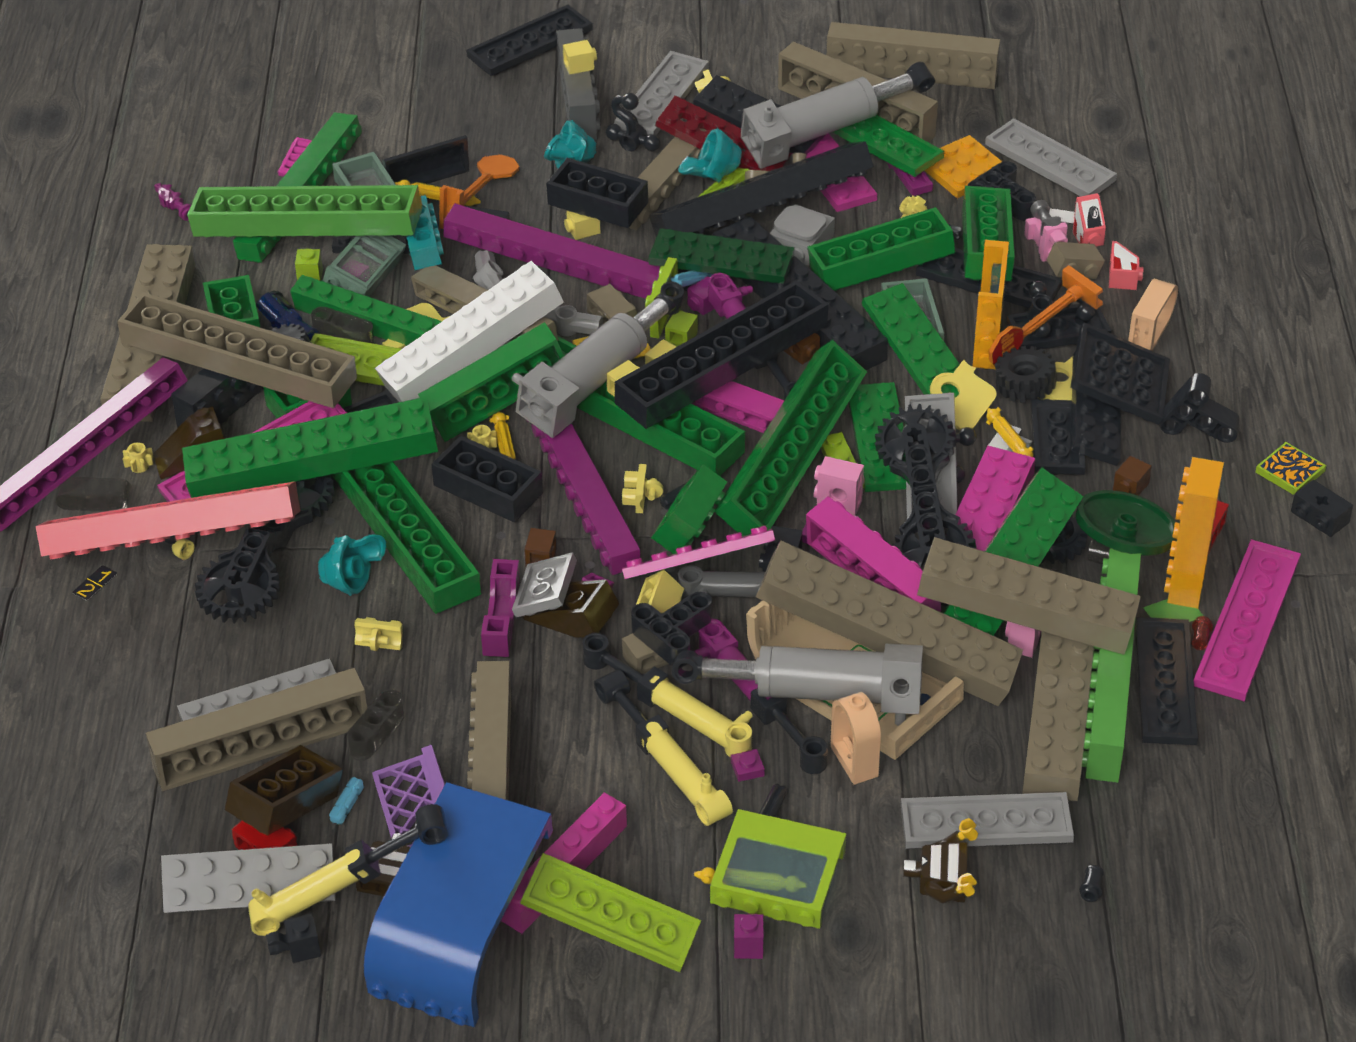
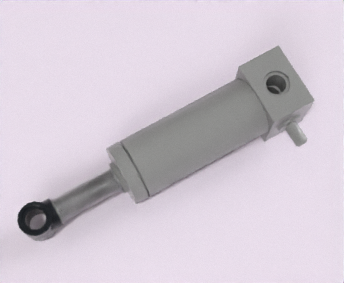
(773, 130)
(552, 393)
(822, 674)

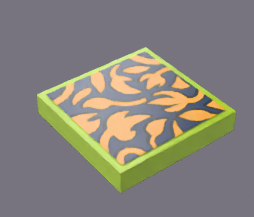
(1290, 468)

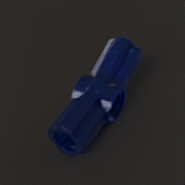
(280, 315)

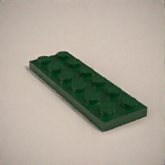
(722, 255)

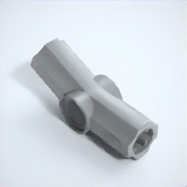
(488, 272)
(571, 322)

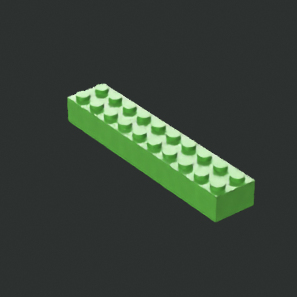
(305, 211)
(1110, 683)

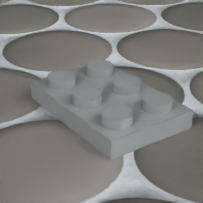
(544, 585)

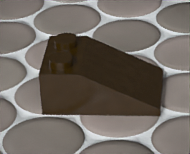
(195, 430)
(583, 611)

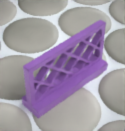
(434, 781)

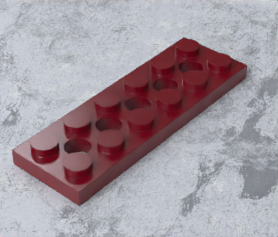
(699, 118)

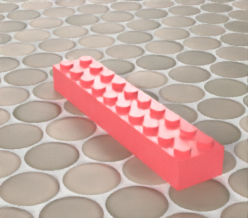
(167, 519)

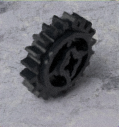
(1067, 547)

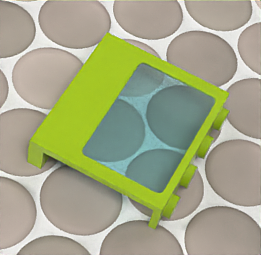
(777, 868)

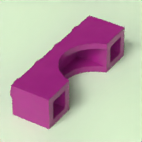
(499, 621)

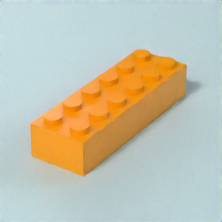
(1193, 531)

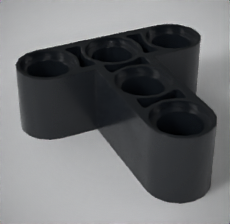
(1004, 176)
(1194, 407)
(670, 631)

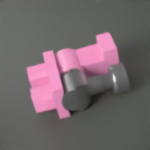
(1044, 228)

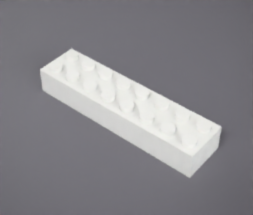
(471, 332)

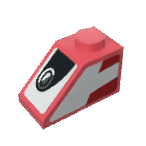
(1089, 220)
(1124, 268)

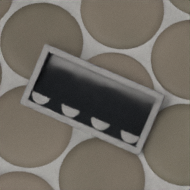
(430, 162)

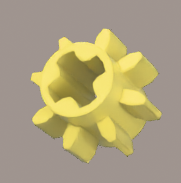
(912, 205)
(483, 436)
(138, 457)

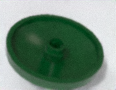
(1126, 522)

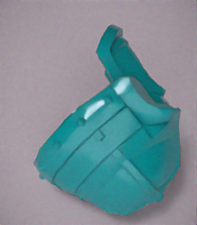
(571, 144)
(717, 157)
(348, 564)

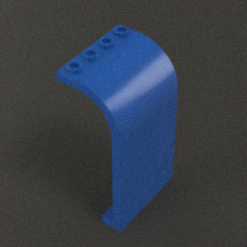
(449, 903)

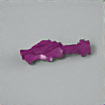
(172, 200)

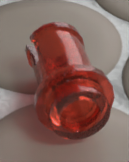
(1202, 627)

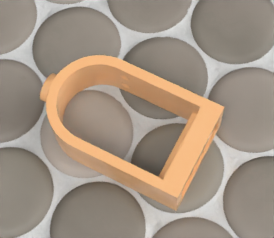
(1153, 313)
(856, 736)

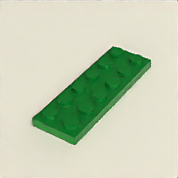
(893, 144)
(911, 336)
(867, 409)

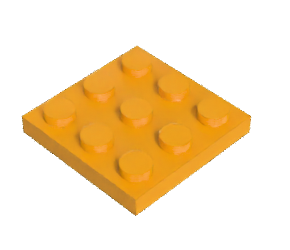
(961, 164)

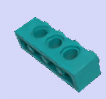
(426, 243)

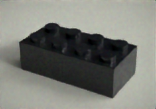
(597, 192)
(209, 390)
(487, 478)

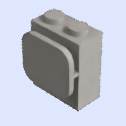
(802, 228)

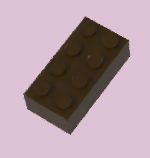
(283, 789)

